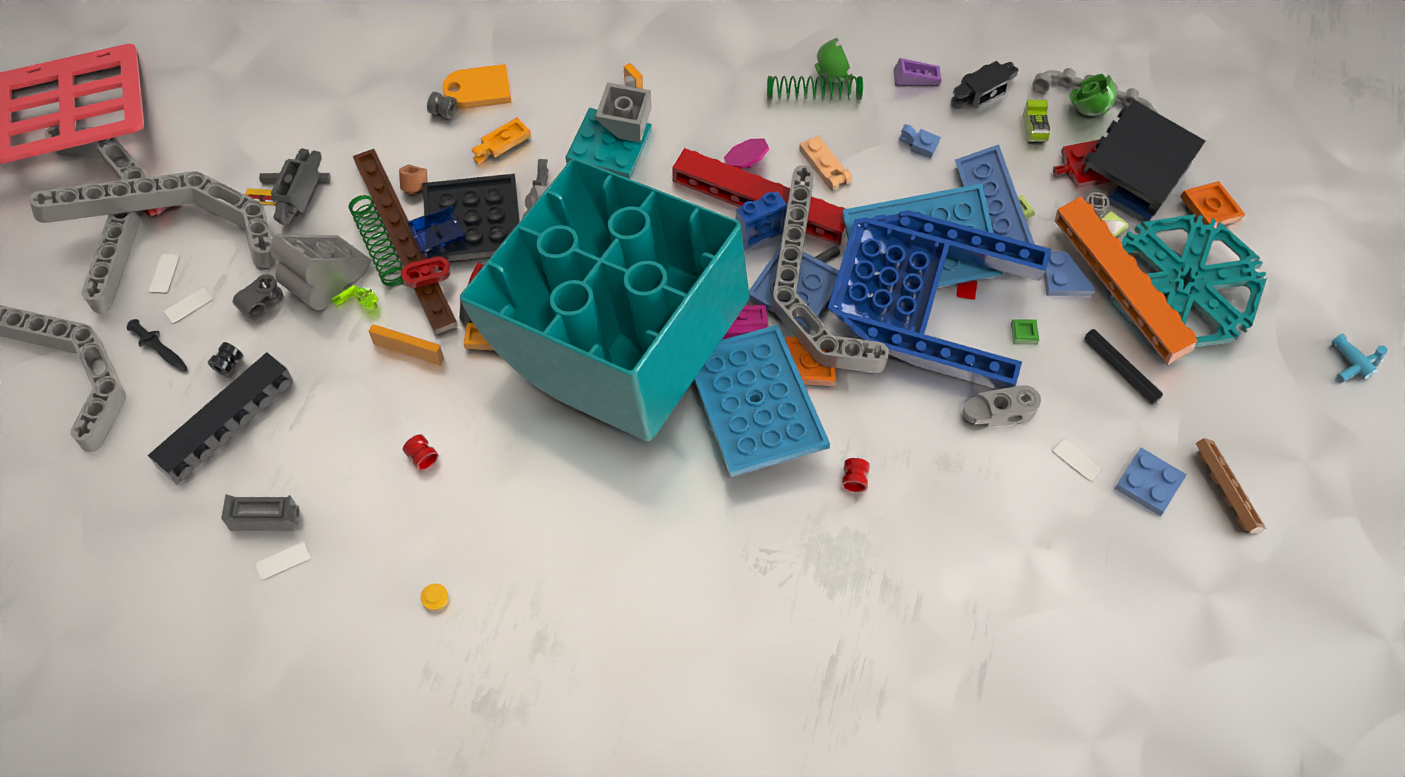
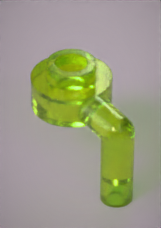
(365, 298)

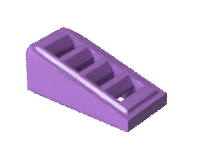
(909, 73)

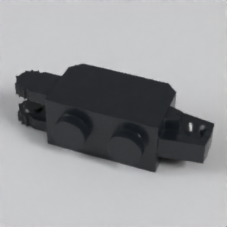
(984, 85)

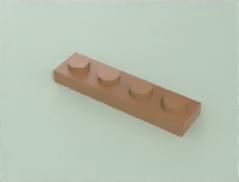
(1234, 493)

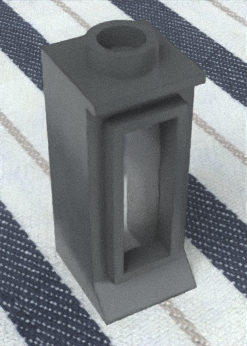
(260, 513)

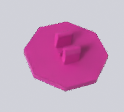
(747, 153)

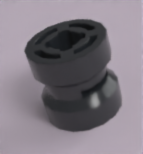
(225, 359)

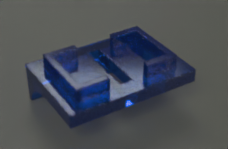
(447, 224)

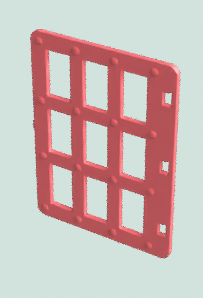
(64, 72)

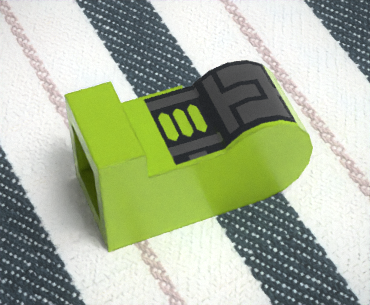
(1036, 121)

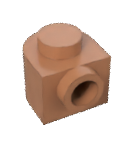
(411, 179)

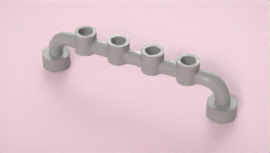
(1067, 78)

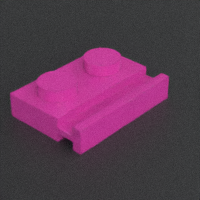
(749, 320)

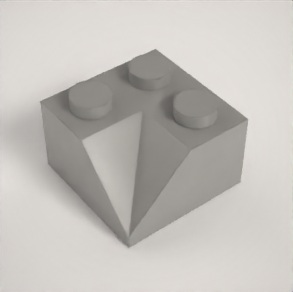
(625, 111)

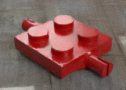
(1074, 157)

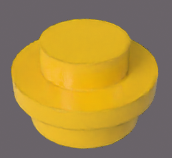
(434, 597)

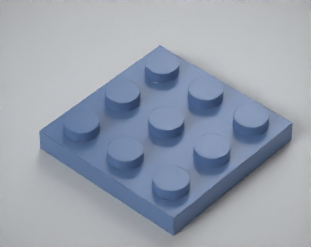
(814, 285)

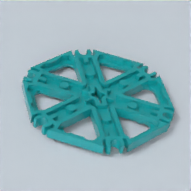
(1208, 278)

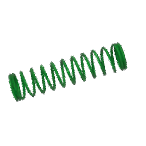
(770, 83)
(364, 212)

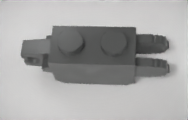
(295, 185)

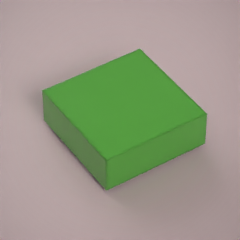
(1024, 331)

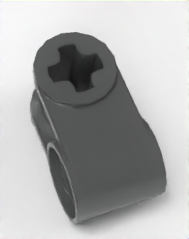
(256, 298)

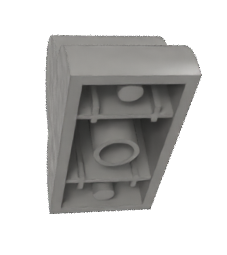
(317, 266)

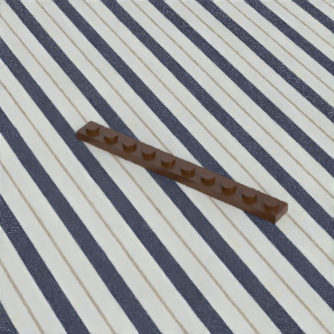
(395, 220)

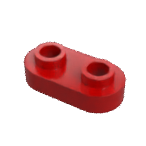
(426, 272)

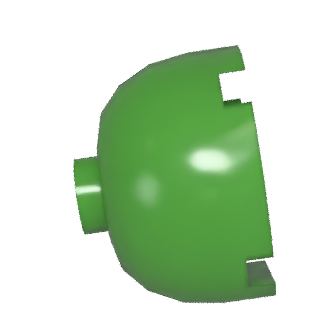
(832, 62)
(1094, 96)

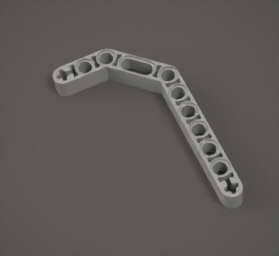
(159, 192)
(119, 230)
(797, 307)
(79, 338)

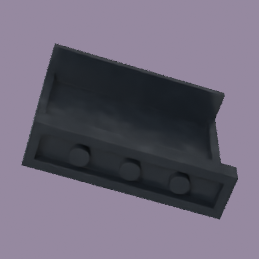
(1144, 153)

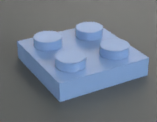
(1150, 481)

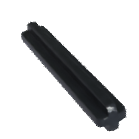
(1123, 366)

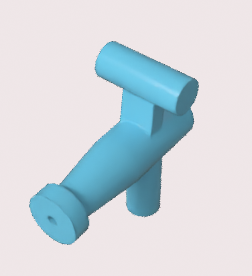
(1359, 362)

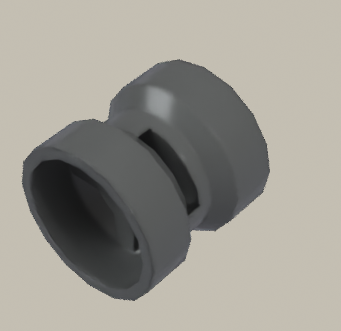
(441, 105)

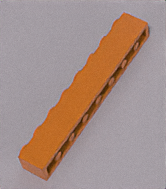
(1125, 280)

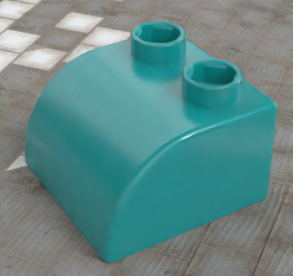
(611, 295)

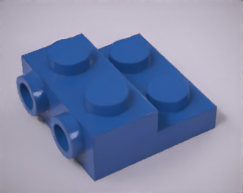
(761, 219)

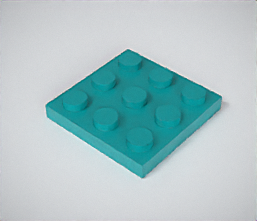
(605, 150)

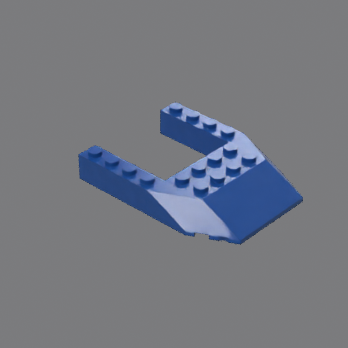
(892, 282)

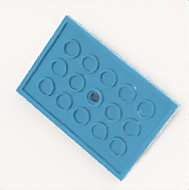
(958, 205)
(758, 402)

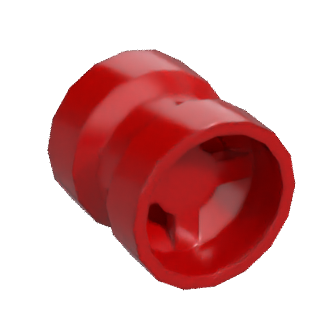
(420, 452)
(855, 477)

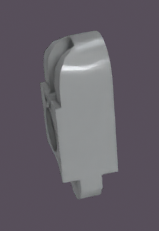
(1011, 400)

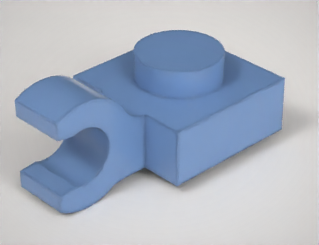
(922, 142)

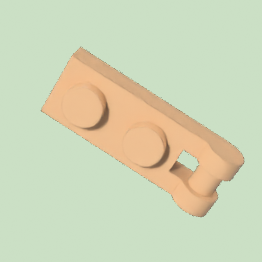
(825, 163)

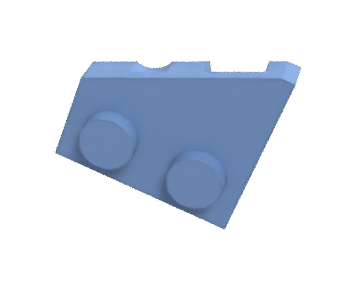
(1065, 277)

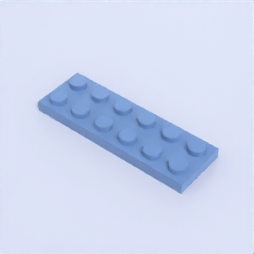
(1001, 198)

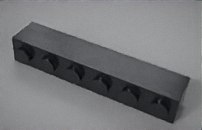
(221, 418)

